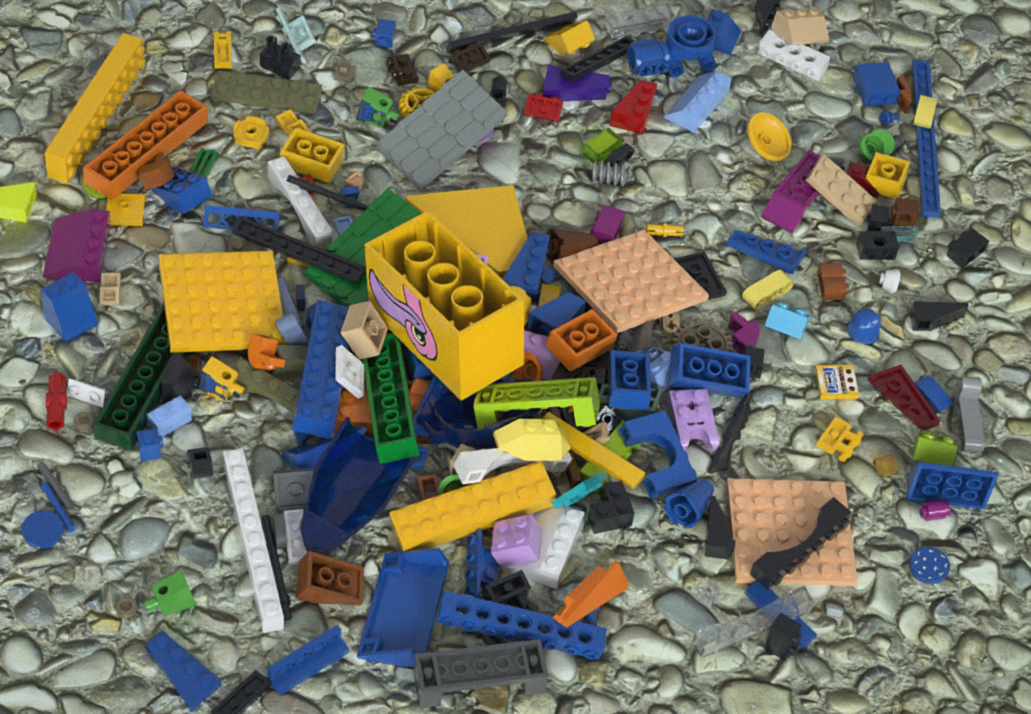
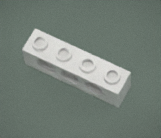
(797, 57)

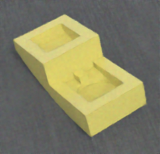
(925, 111)

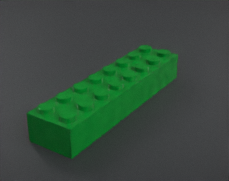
(390, 403)

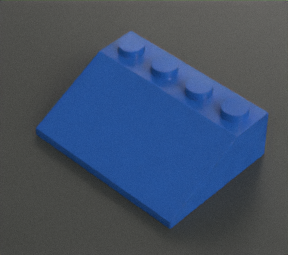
(955, 484)

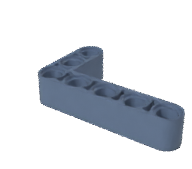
(290, 323)

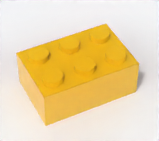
(313, 154)

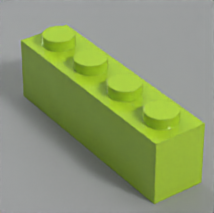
(615, 445)

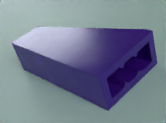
(590, 87)

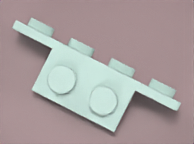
(298, 32)

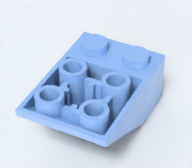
(659, 367)

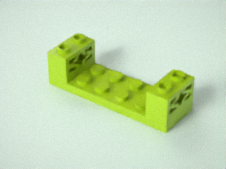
(579, 393)

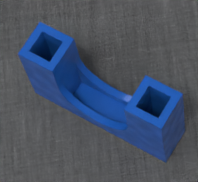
(659, 430)

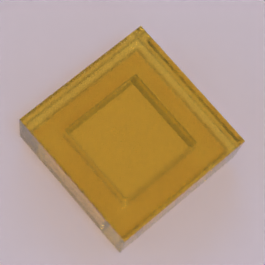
(886, 465)

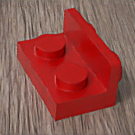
(543, 107)

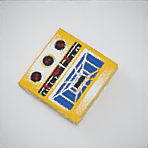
(836, 382)

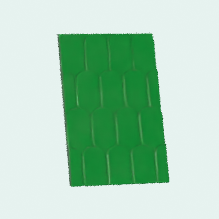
(380, 217)

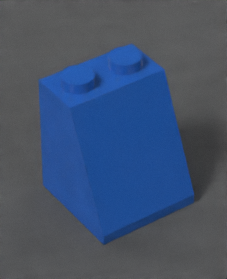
(68, 307)
(555, 314)

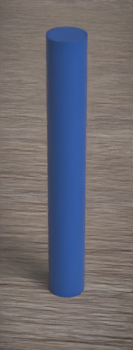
(57, 506)

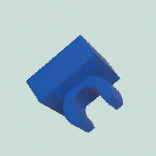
(350, 192)

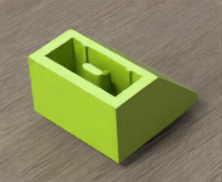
(934, 449)

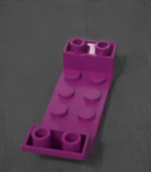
(793, 195)

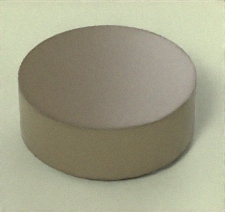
(84, 421)
(126, 607)

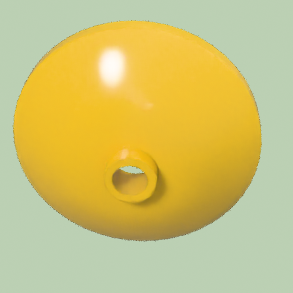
(769, 136)

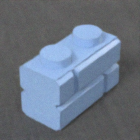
(169, 416)

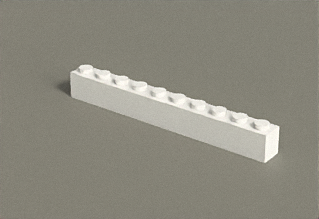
(253, 541)

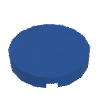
(42, 529)

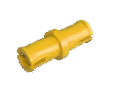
(664, 230)

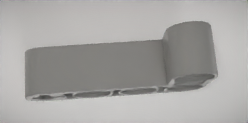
(969, 414)

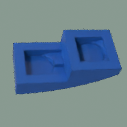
(934, 394)

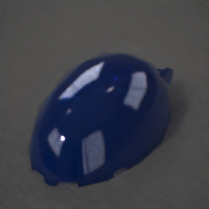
(457, 422)

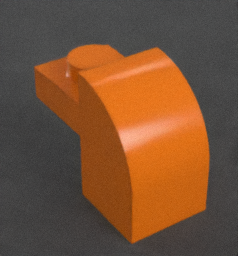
(262, 352)

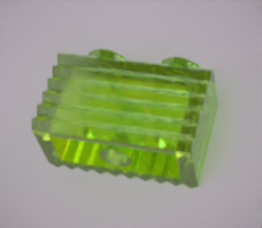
(602, 146)

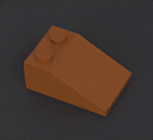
(329, 580)

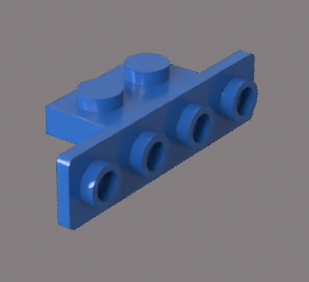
(480, 566)

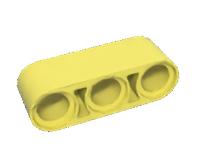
(768, 289)

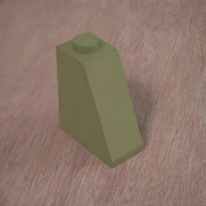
(294, 362)

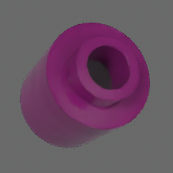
(935, 510)

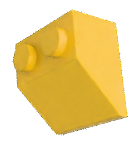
(571, 38)
(888, 175)

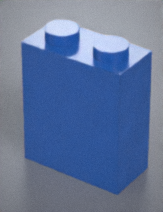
(876, 84)

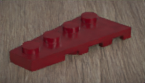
(904, 394)

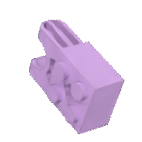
(693, 417)

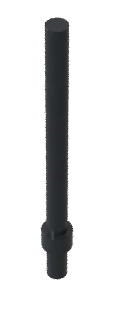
(306, 185)
(283, 596)

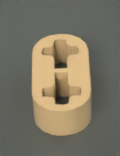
(666, 321)

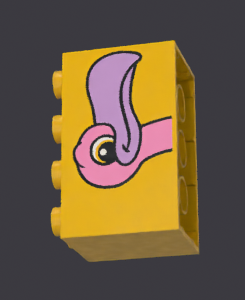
(445, 304)

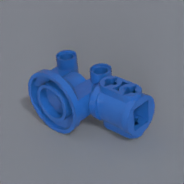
(687, 39)

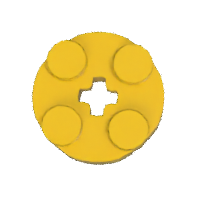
(255, 139)

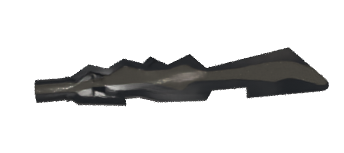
(733, 432)

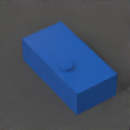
(709, 368)

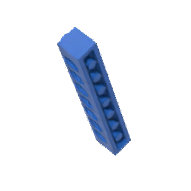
(513, 617)

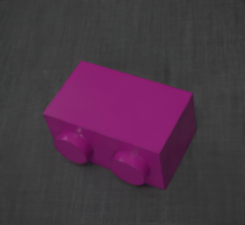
(608, 224)

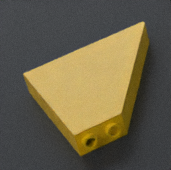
(482, 219)

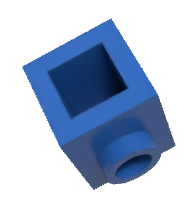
(385, 33)
(149, 444)

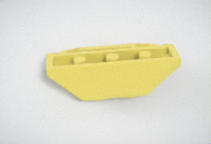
(533, 440)

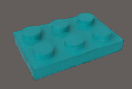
(580, 491)

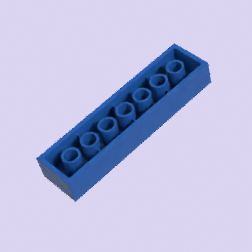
(318, 389)

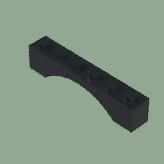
(775, 565)

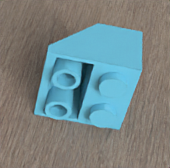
(788, 320)

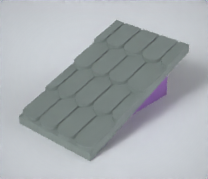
(441, 130)

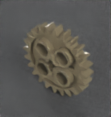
(703, 335)

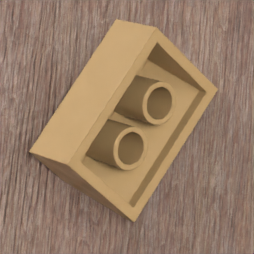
(801, 26)

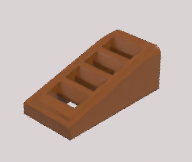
(426, 480)

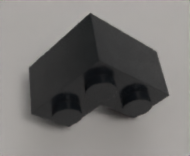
(614, 510)

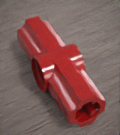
(56, 401)

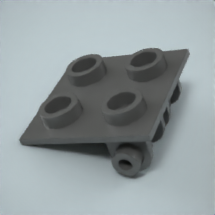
(636, 339)

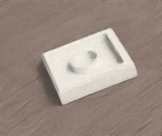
(349, 371)

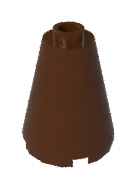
(568, 242)

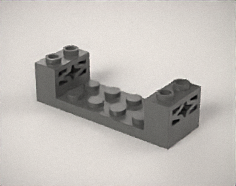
(479, 668)

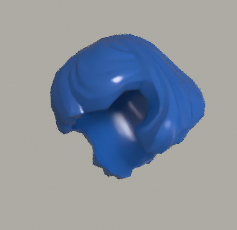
(864, 326)

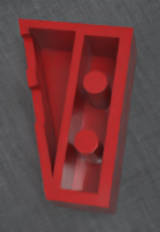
(634, 108)

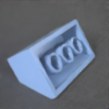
(699, 100)

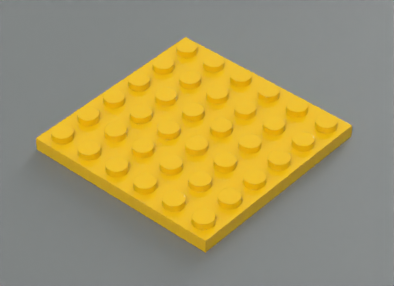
(219, 299)

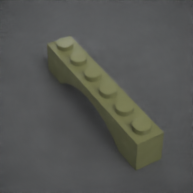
(265, 384)

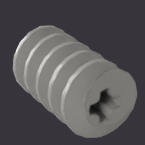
(611, 173)

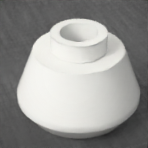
(890, 280)

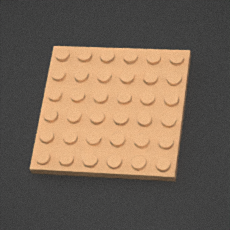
(630, 281)
(781, 516)

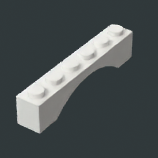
(313, 222)
(474, 465)

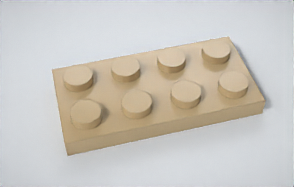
(840, 190)

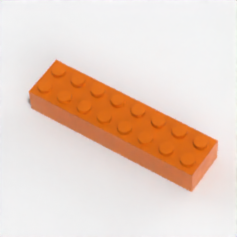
(157, 133)

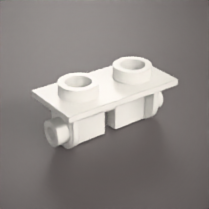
(87, 392)

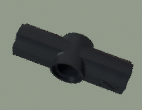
(498, 90)

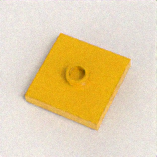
(127, 209)

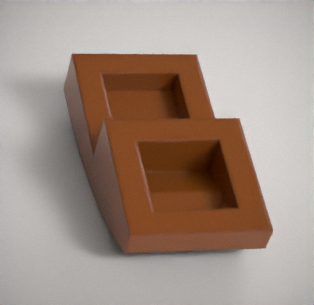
(905, 97)

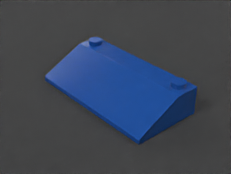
(404, 606)

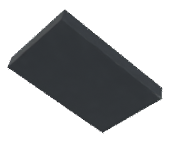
(703, 272)

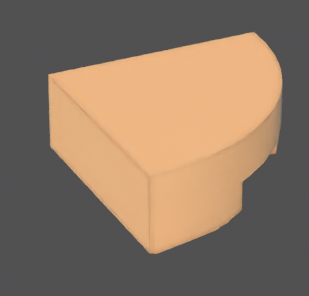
(355, 180)

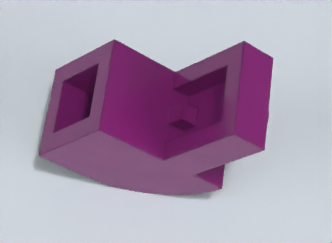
(744, 333)

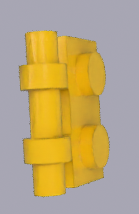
(834, 436)

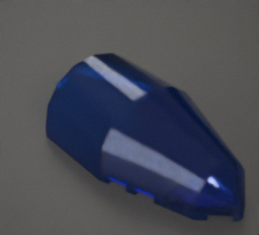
(348, 490)

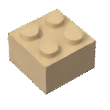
(364, 330)

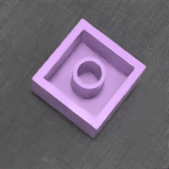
(516, 540)

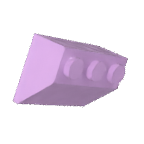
(536, 344)

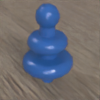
(888, 117)

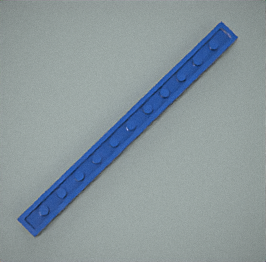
(926, 145)

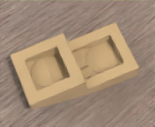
(110, 289)

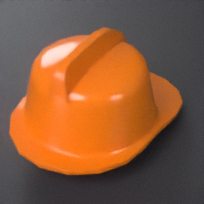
(531, 369)

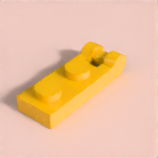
(222, 50)

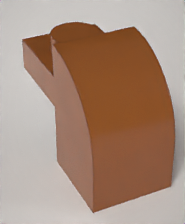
(156, 173)

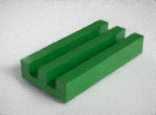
(206, 154)

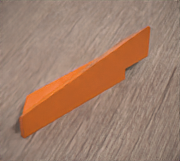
(592, 593)

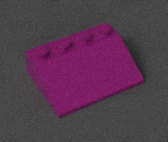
(78, 245)

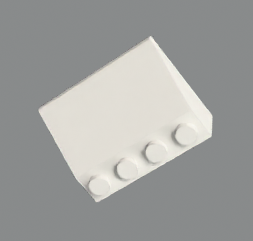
(558, 536)

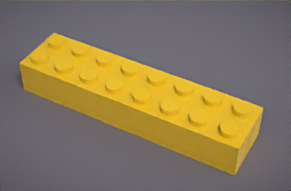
(472, 507)

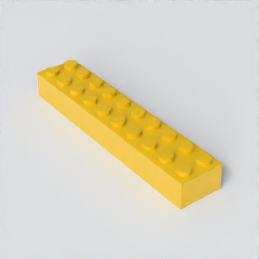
(95, 108)

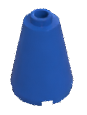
(689, 503)

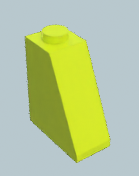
(17, 201)

